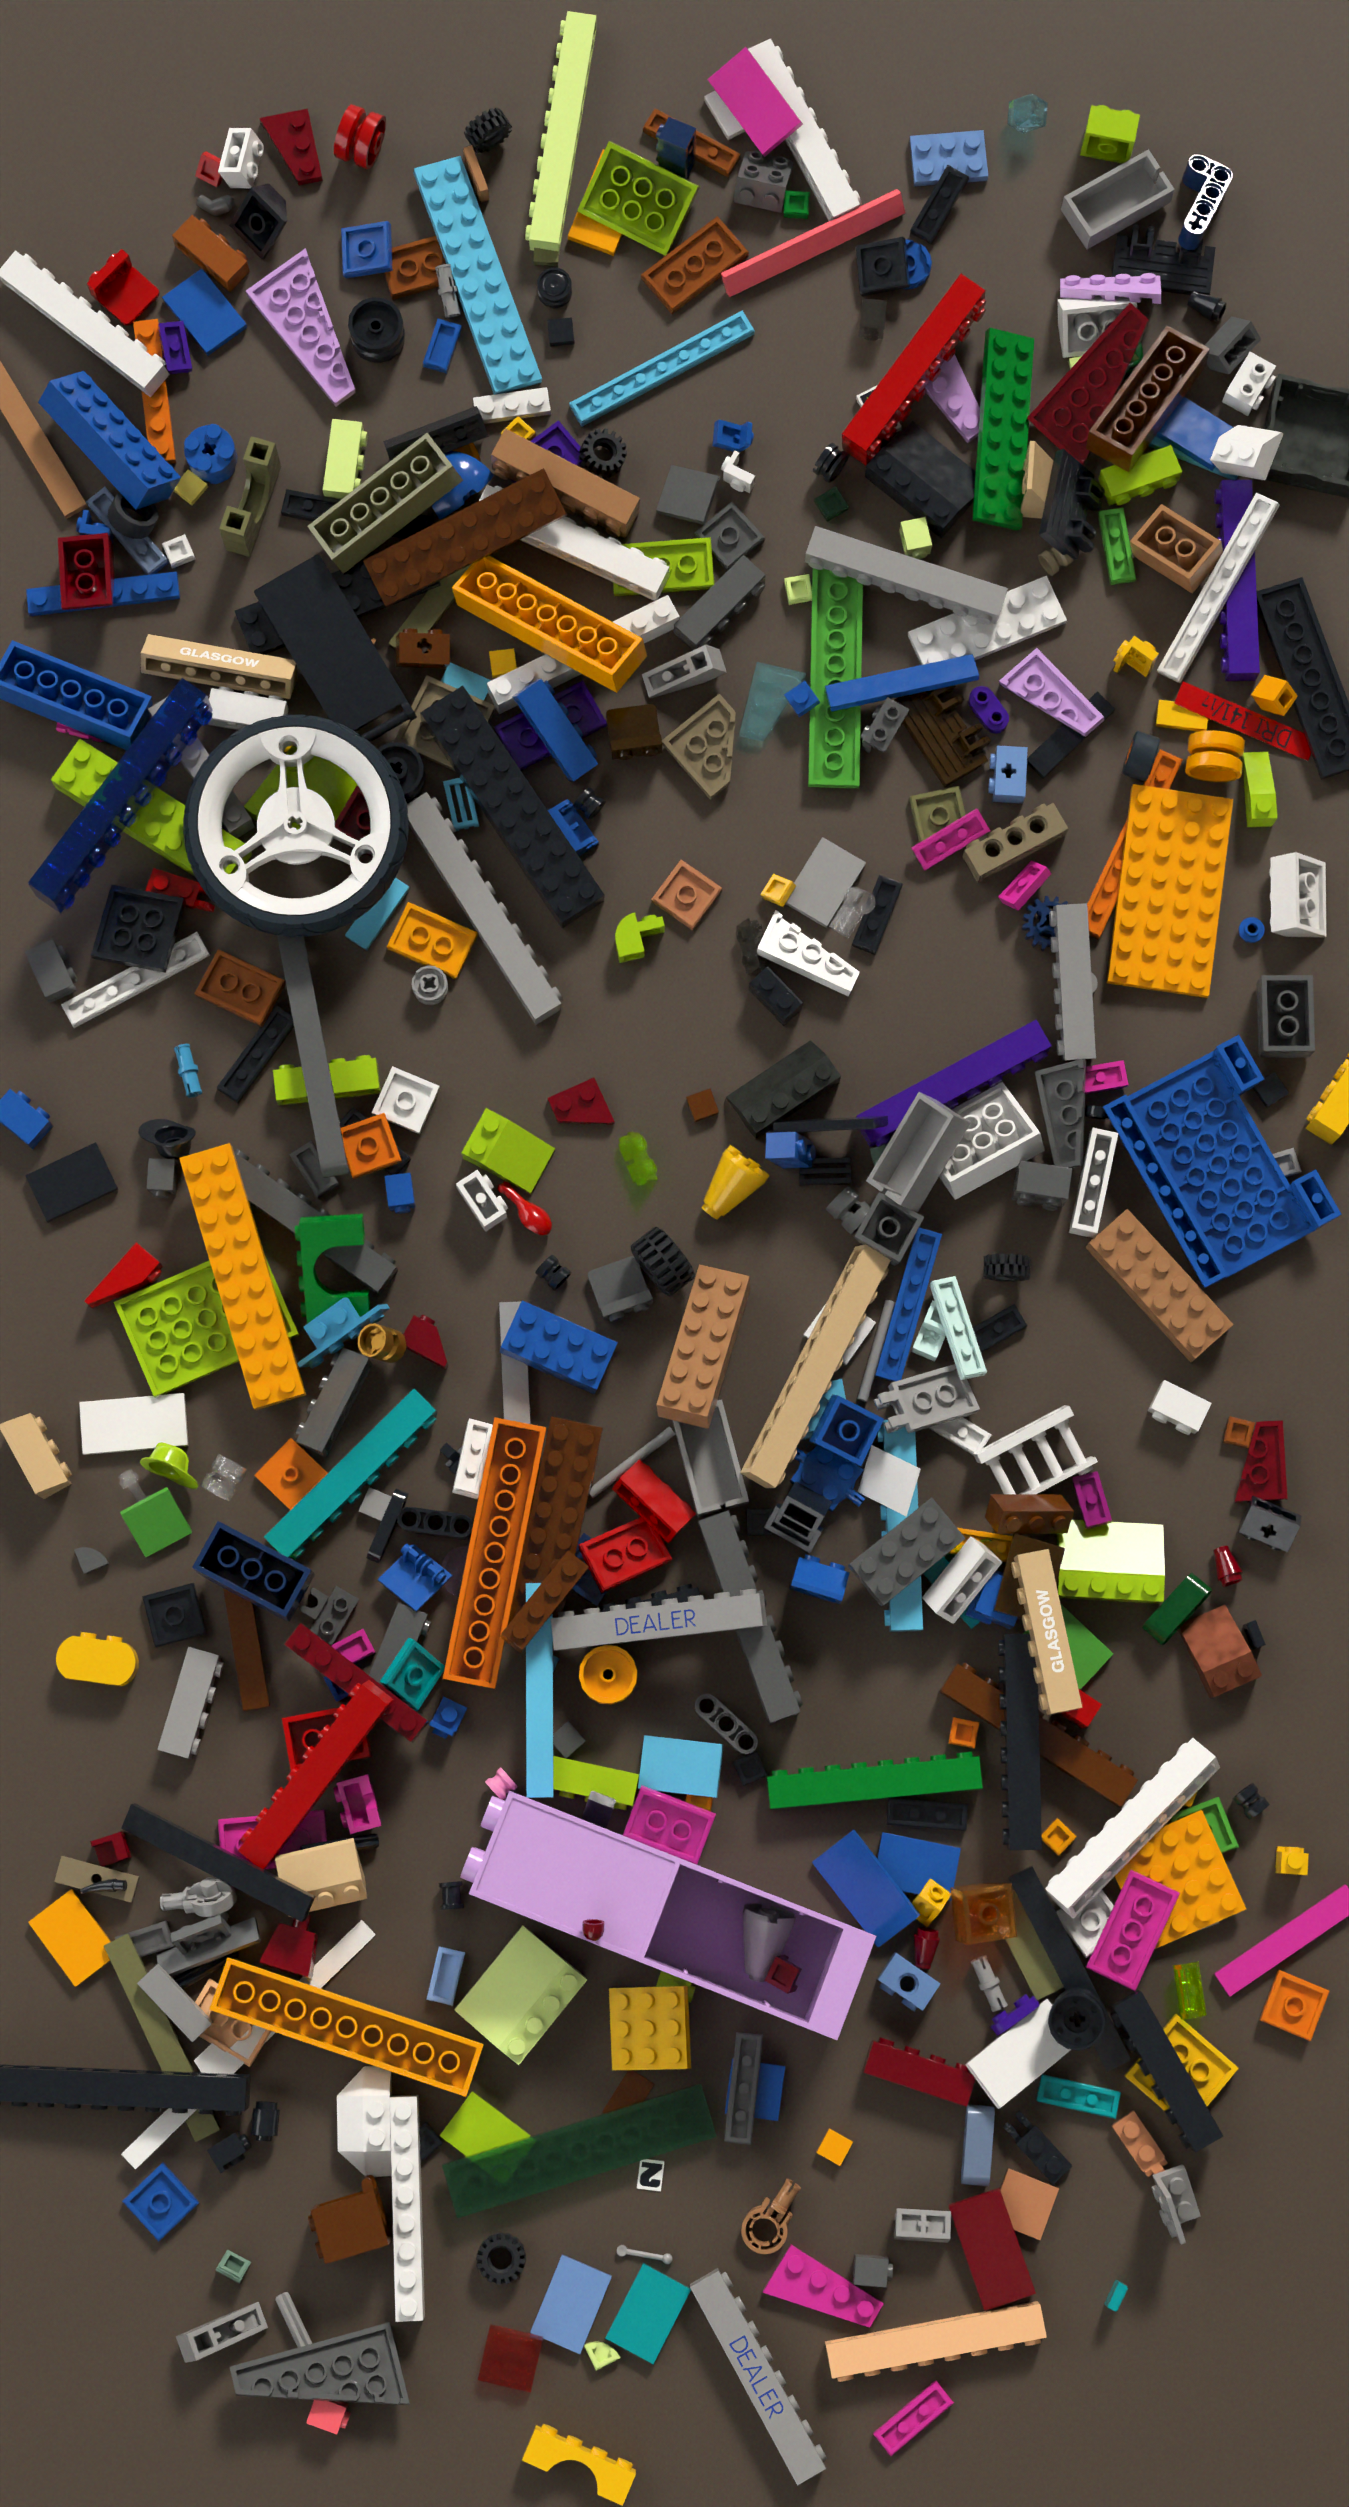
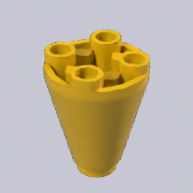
(732, 1182)

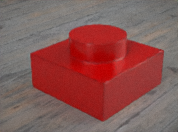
(208, 169)

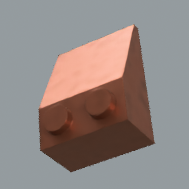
(1219, 1651)

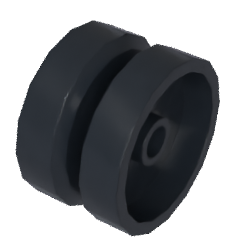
(376, 330)
(409, 764)

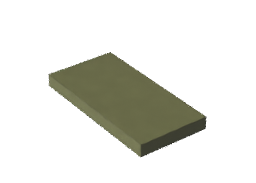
(1032, 1956)

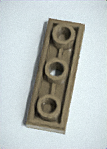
(81, 1874)

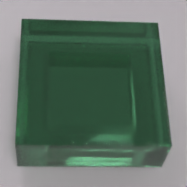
(831, 504)

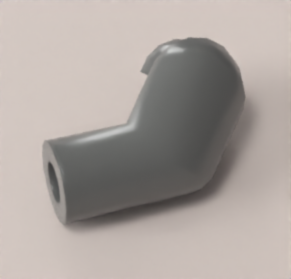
(217, 206)

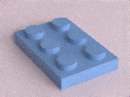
(958, 149)

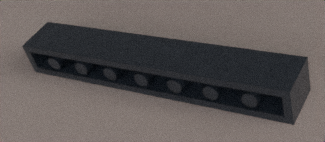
(1021, 1747)

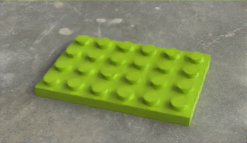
(183, 1328)

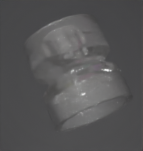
(223, 1468)

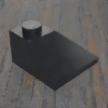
(260, 218)

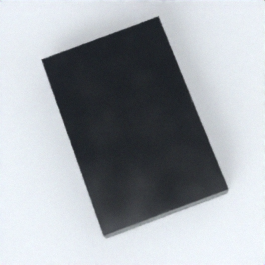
(71, 1182)

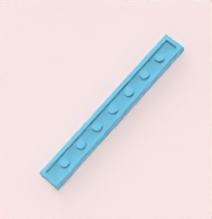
(661, 368)
(539, 1710)

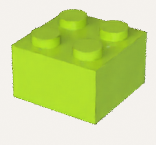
(1110, 134)

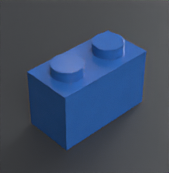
(23, 1119)
(789, 1150)

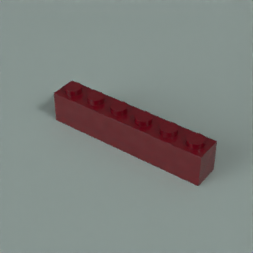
(347, 1675)

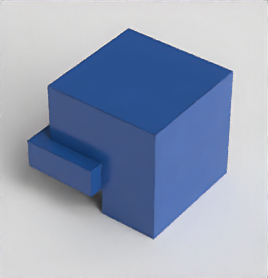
(983, 1604)

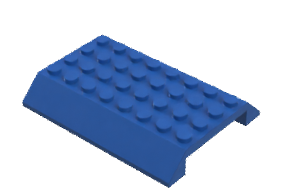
(1214, 1166)

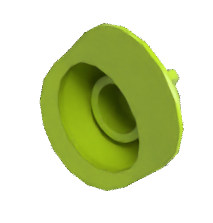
(171, 1463)

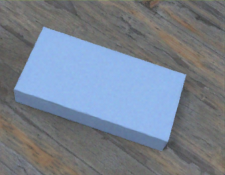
(445, 1975)

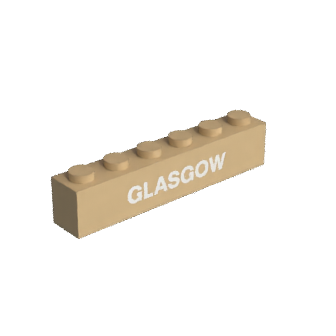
(218, 666)
(1047, 1632)

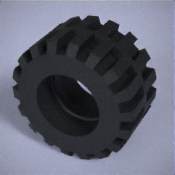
(662, 1261)

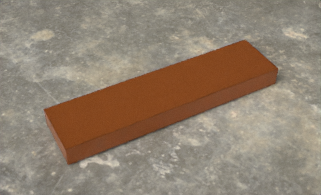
(708, 150)

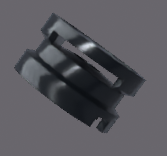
(554, 287)
(831, 462)

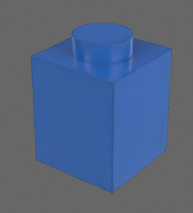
(400, 1192)

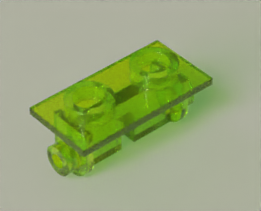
(635, 1148)

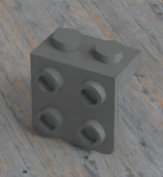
(763, 181)
(620, 1289)

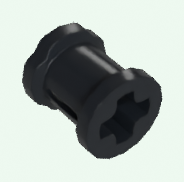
(451, 1895)

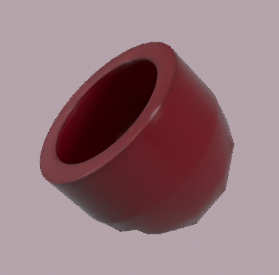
(593, 1929)

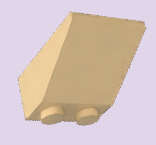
(1035, 481)

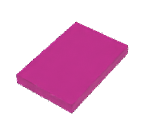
(669, 1824)

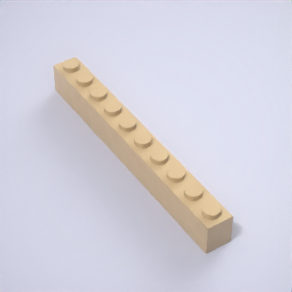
(816, 1367)

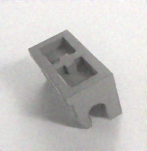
(922, 2225)

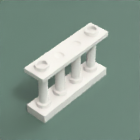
(1036, 1431)

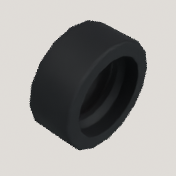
(128, 526)

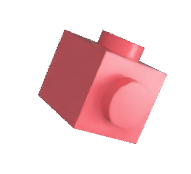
(329, 2415)

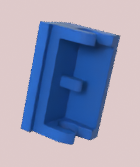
(573, 827)

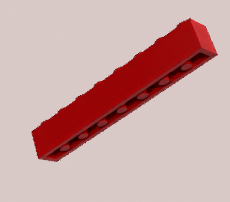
(315, 1774)

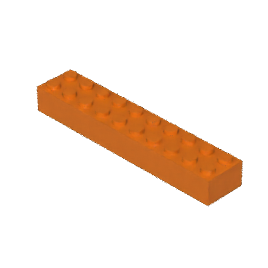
(494, 1552)

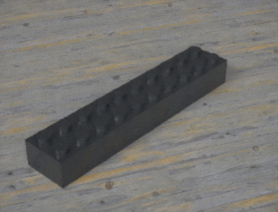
(512, 807)

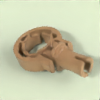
(779, 2204)

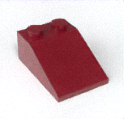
(86, 571)

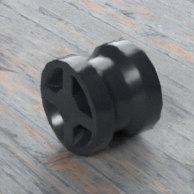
(589, 803)

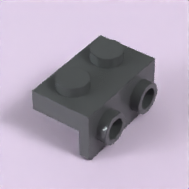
(884, 727)

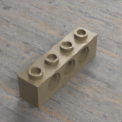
(984, 866)

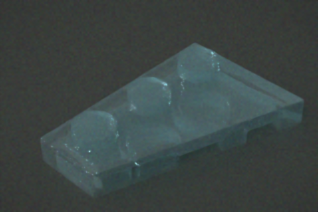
(767, 699)

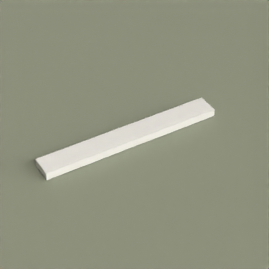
(1218, 587)

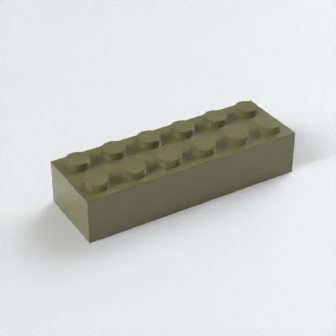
(385, 503)

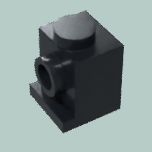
(229, 2150)

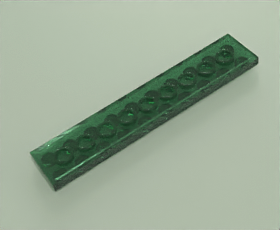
(578, 2150)

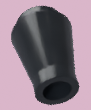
(1208, 306)

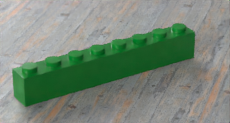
(874, 1782)

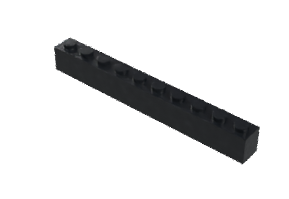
(124, 2089)

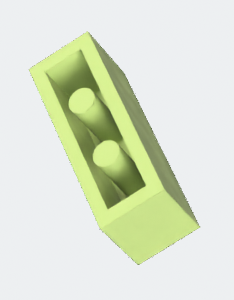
(344, 458)

